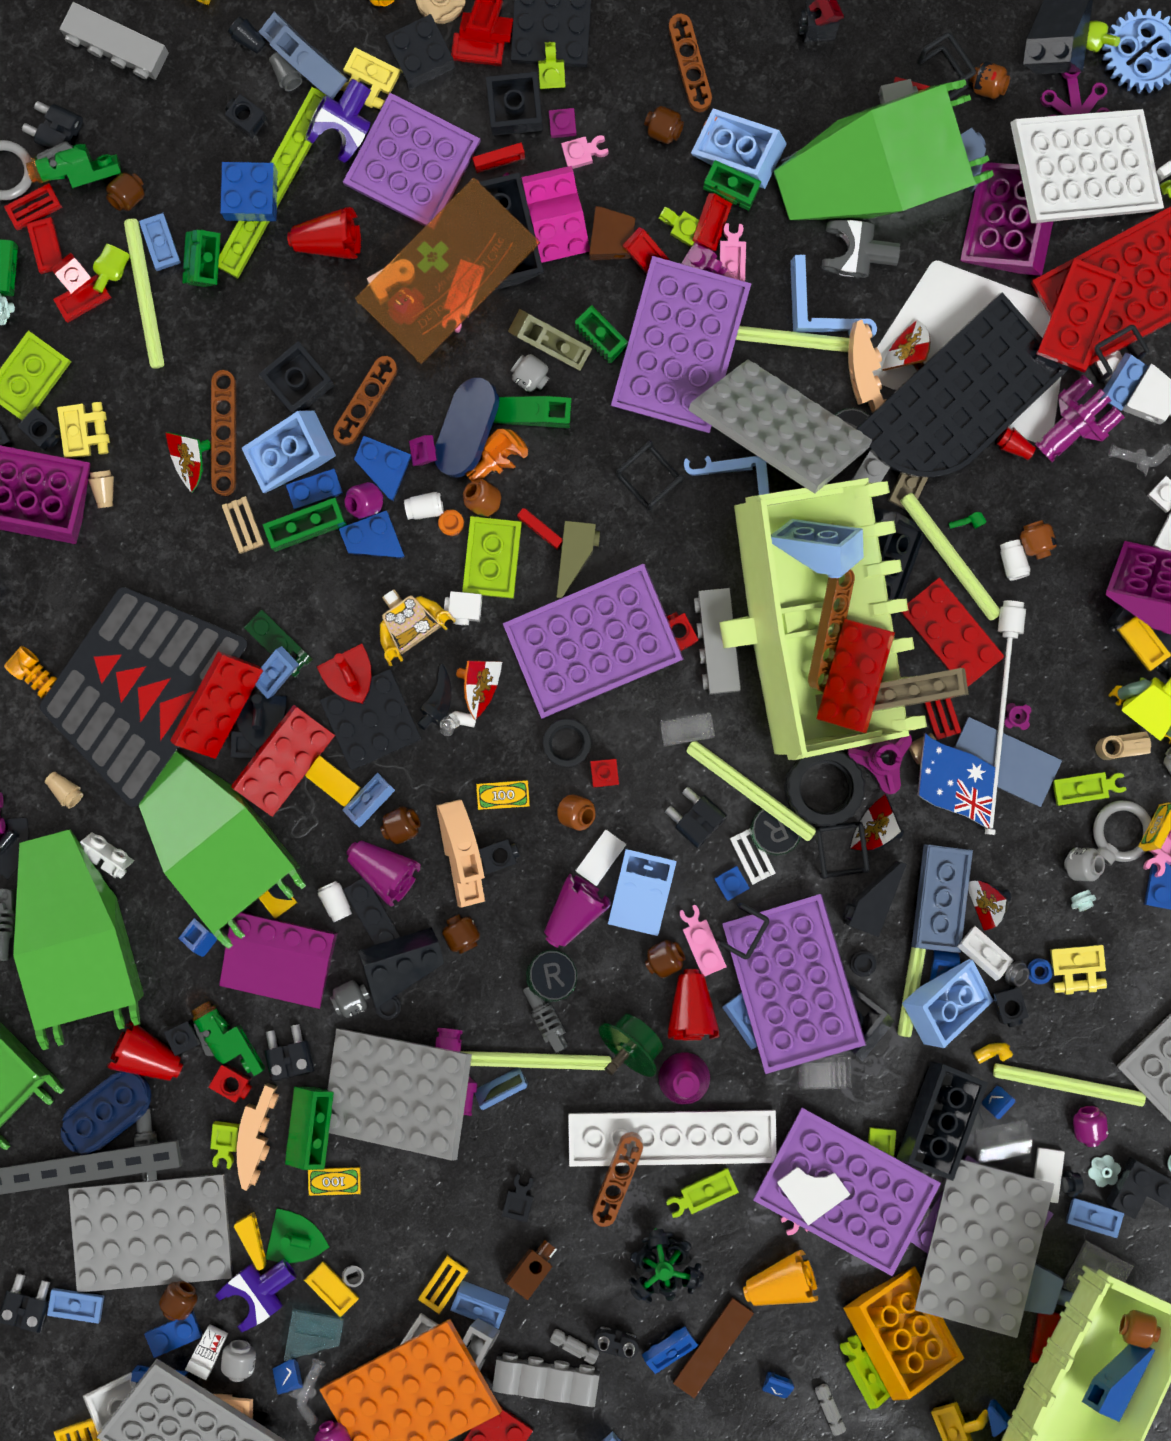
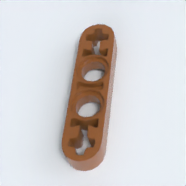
(691, 62)
(368, 402)
(618, 1179)

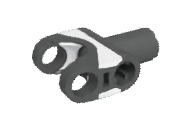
(860, 249)

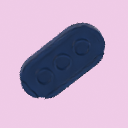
(466, 427)
(105, 1112)

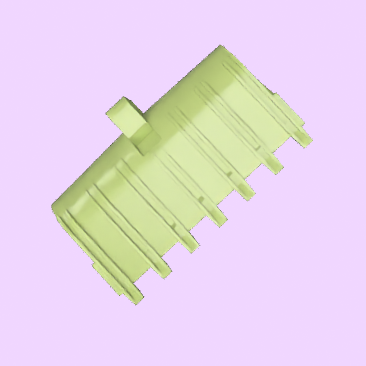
(787, 608)
(1076, 1352)

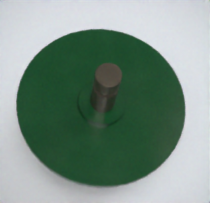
(632, 1044)

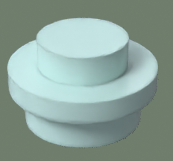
(1083, 900)

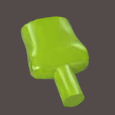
(1098, 36)
(109, 266)

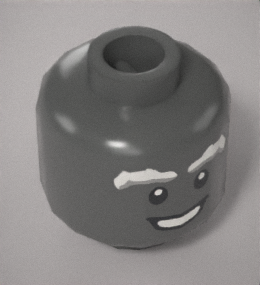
(349, 998)

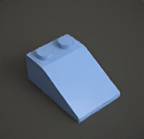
(740, 145)
(288, 450)
(821, 546)
(948, 1004)

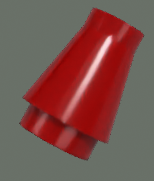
(1013, 442)

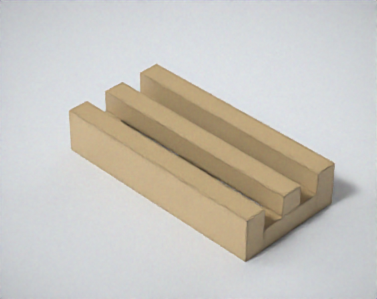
(235, 504)

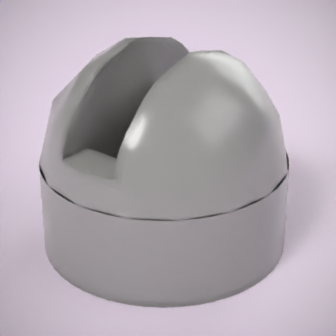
(353, 1281)

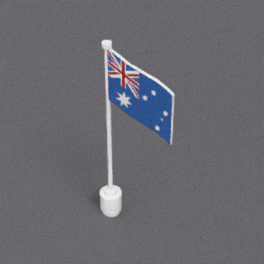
(960, 779)

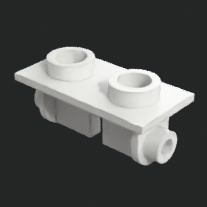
(114, 859)

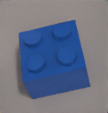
(249, 191)

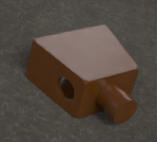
(609, 234)
(525, 1281)

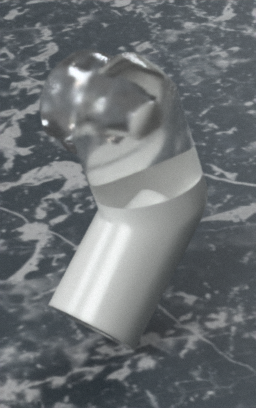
(455, 719)

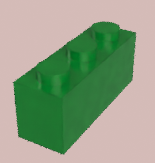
(304, 524)
(309, 1128)

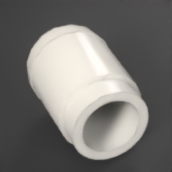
(424, 506)
(1014, 560)
(334, 901)

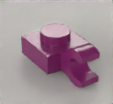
(703, 259)

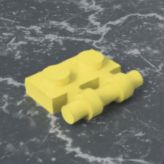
(372, 72)
(74, 430)
(1078, 960)

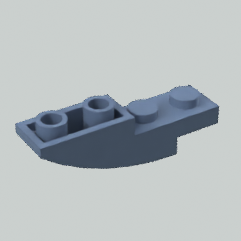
(302, 55)

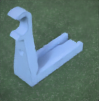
(799, 306)
(735, 465)

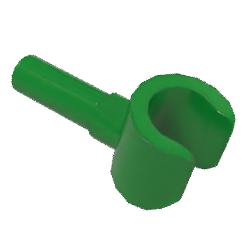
(977, 520)

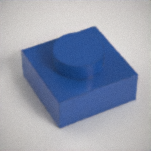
(731, 883)

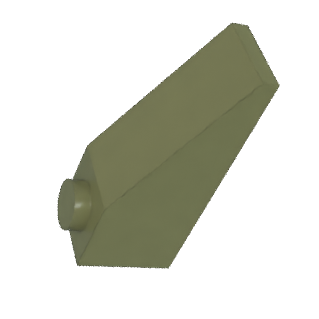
(549, 339)
(576, 550)

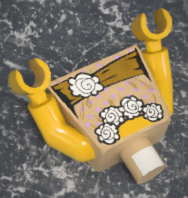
(409, 623)

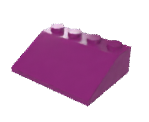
(1001, 227)
(42, 494)
(1143, 584)
(278, 960)

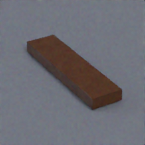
(713, 1347)

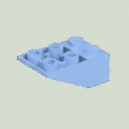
(642, 892)

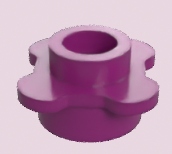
(1011, 720)

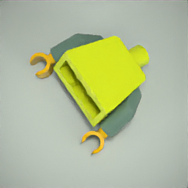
(1147, 705)

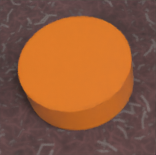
(451, 522)

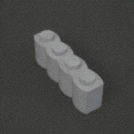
(546, 1381)

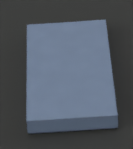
(1022, 768)
(942, 898)

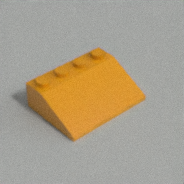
(903, 1344)

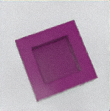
(562, 123)
(422, 450)

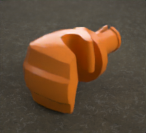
(495, 453)

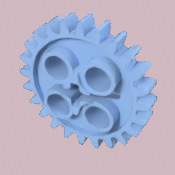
(1130, 34)

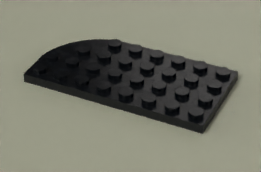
(963, 395)

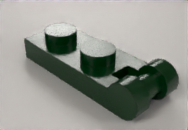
(272, 636)

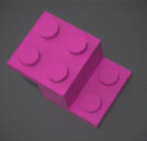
(556, 214)

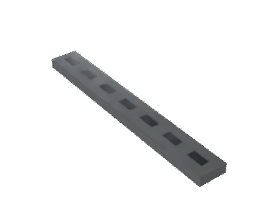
(90, 1167)

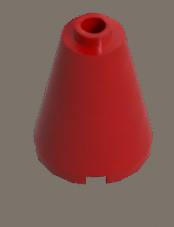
(328, 235)
(692, 1009)
(144, 1055)

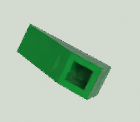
(534, 411)

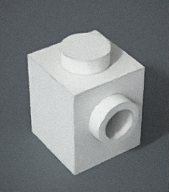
(464, 607)

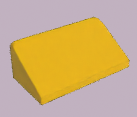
(332, 781)

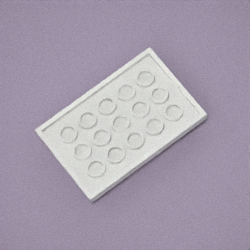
(1086, 165)

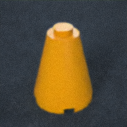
(783, 1283)

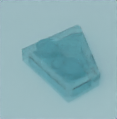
(311, 1333)

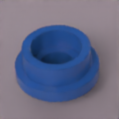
(1047, 974)

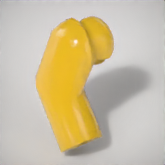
(992, 1050)

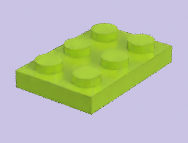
(29, 375)
(492, 557)

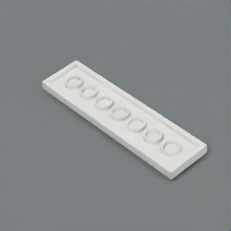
(675, 1137)

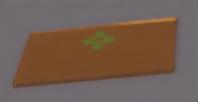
(447, 270)

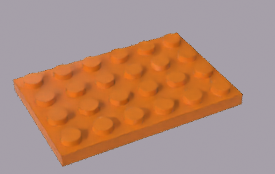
(414, 1391)

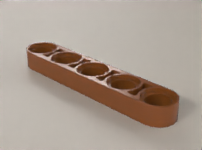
(217, 421)
(828, 617)

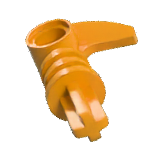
(23, 665)

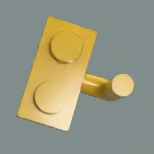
(952, 1424)

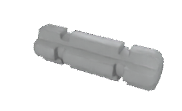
(574, 1346)
(830, 1409)

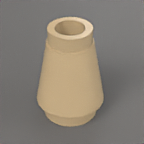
(102, 488)
(64, 790)

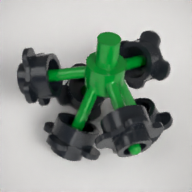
(665, 1275)

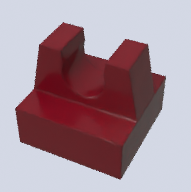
(830, 11)

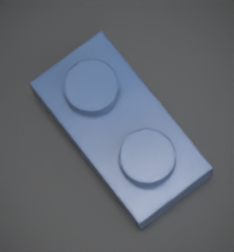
(160, 242)
(1124, 380)
(276, 672)
(368, 800)
(739, 1016)
(1094, 1217)
(75, 1305)

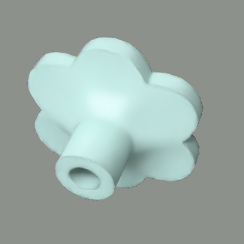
(5, 310)
(1098, 1169)

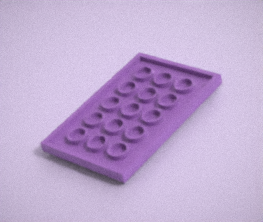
(679, 341)
(593, 641)
(795, 985)
(884, 1196)

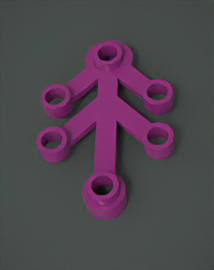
(1074, 97)

